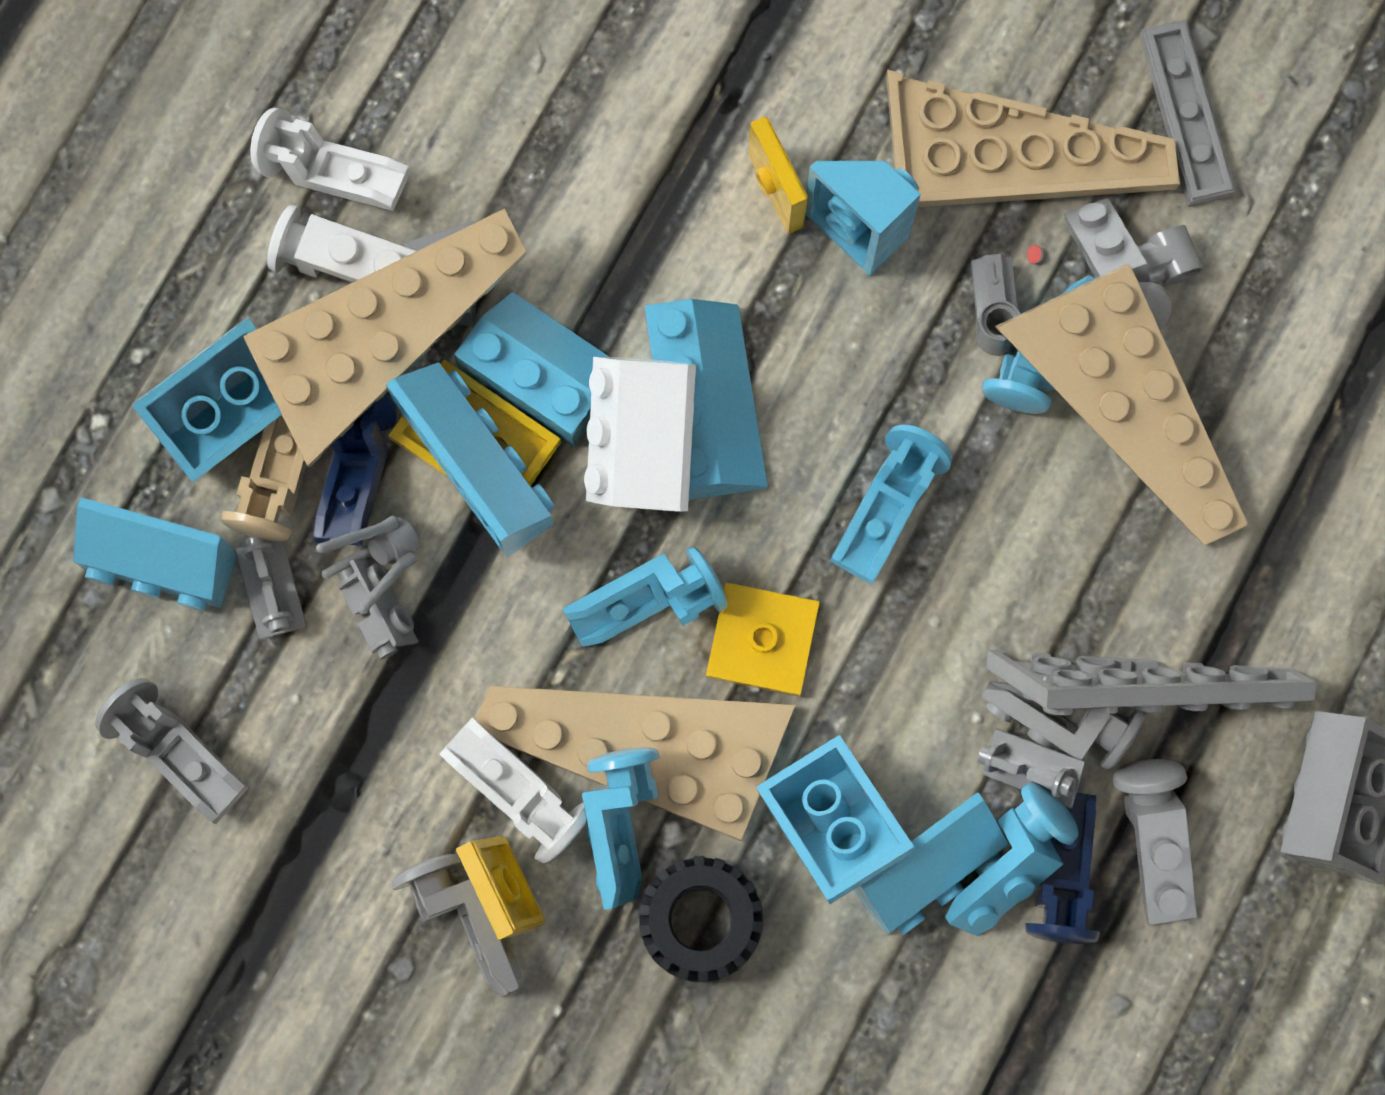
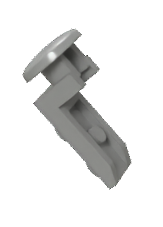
(1109, 245)
(1109, 731)
(170, 747)
(1160, 837)
(437, 896)

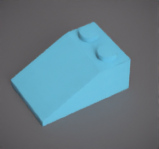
(835, 819)

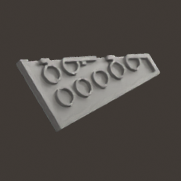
(1112, 683)

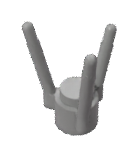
(391, 543)

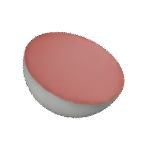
(1035, 254)

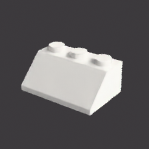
(640, 433)

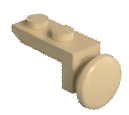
(271, 486)

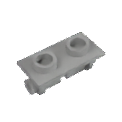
(270, 587)
(389, 621)
(1023, 761)

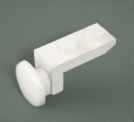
(323, 164)
(328, 248)
(514, 789)

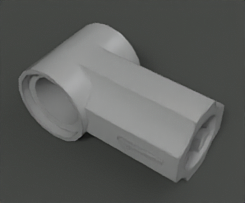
(1171, 256)
(993, 300)

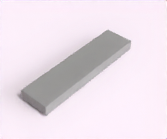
(1187, 112)

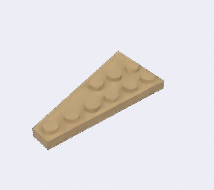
(1007, 150)
(343, 348)
(1119, 376)
(707, 748)

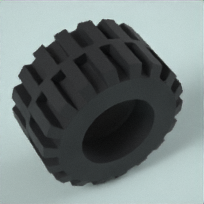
(744, 910)

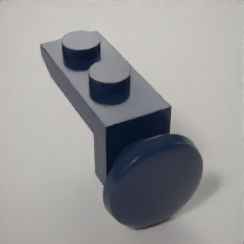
(355, 474)
(1066, 891)

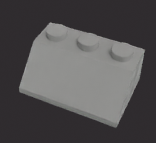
(1340, 799)

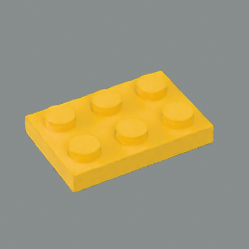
(523, 434)

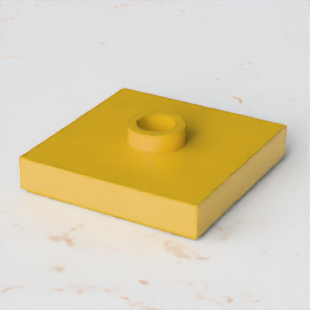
(777, 174)
(763, 640)
(501, 886)

